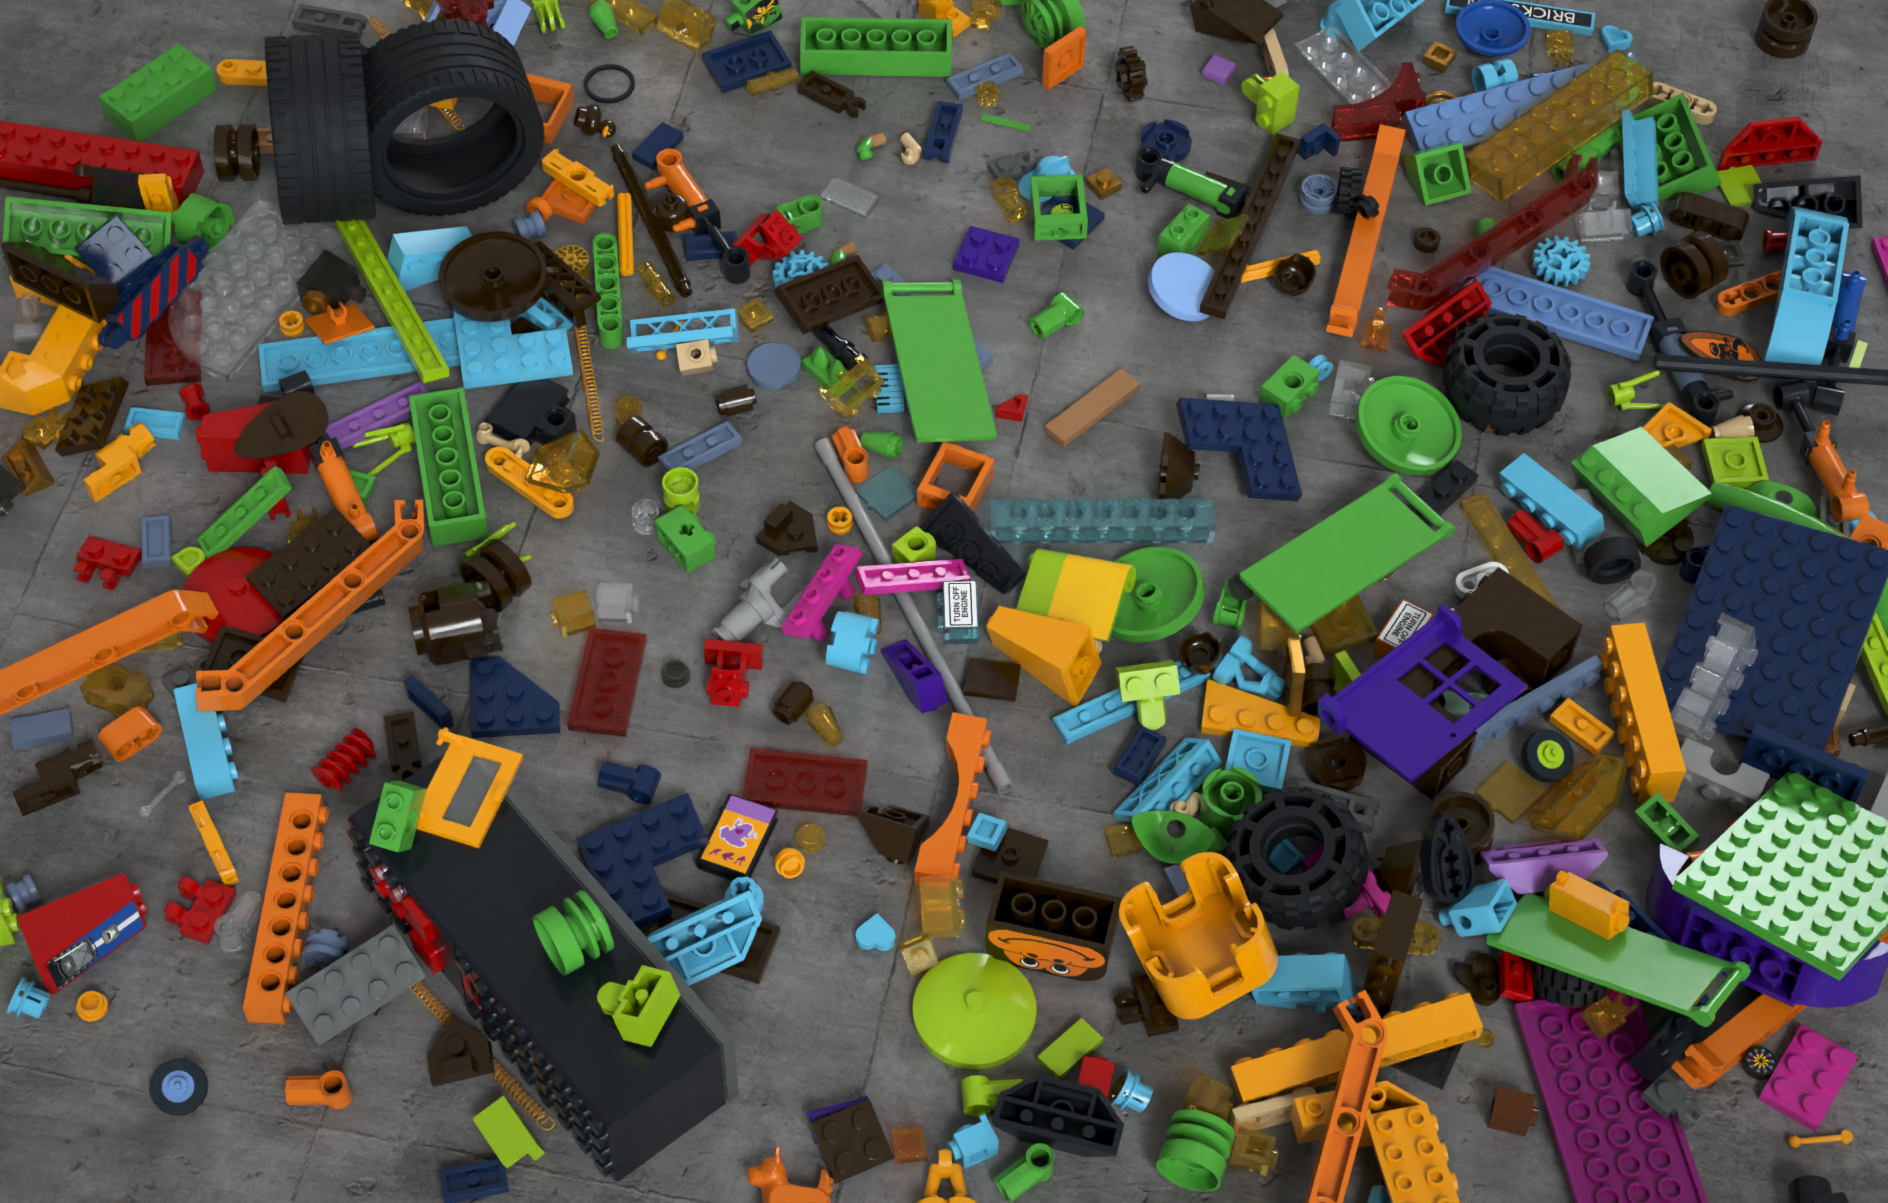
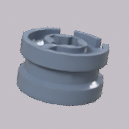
(1318, 194)
(324, 948)

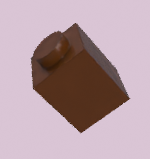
(1512, 1111)

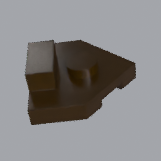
(788, 530)
(459, 1055)

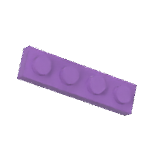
(374, 417)

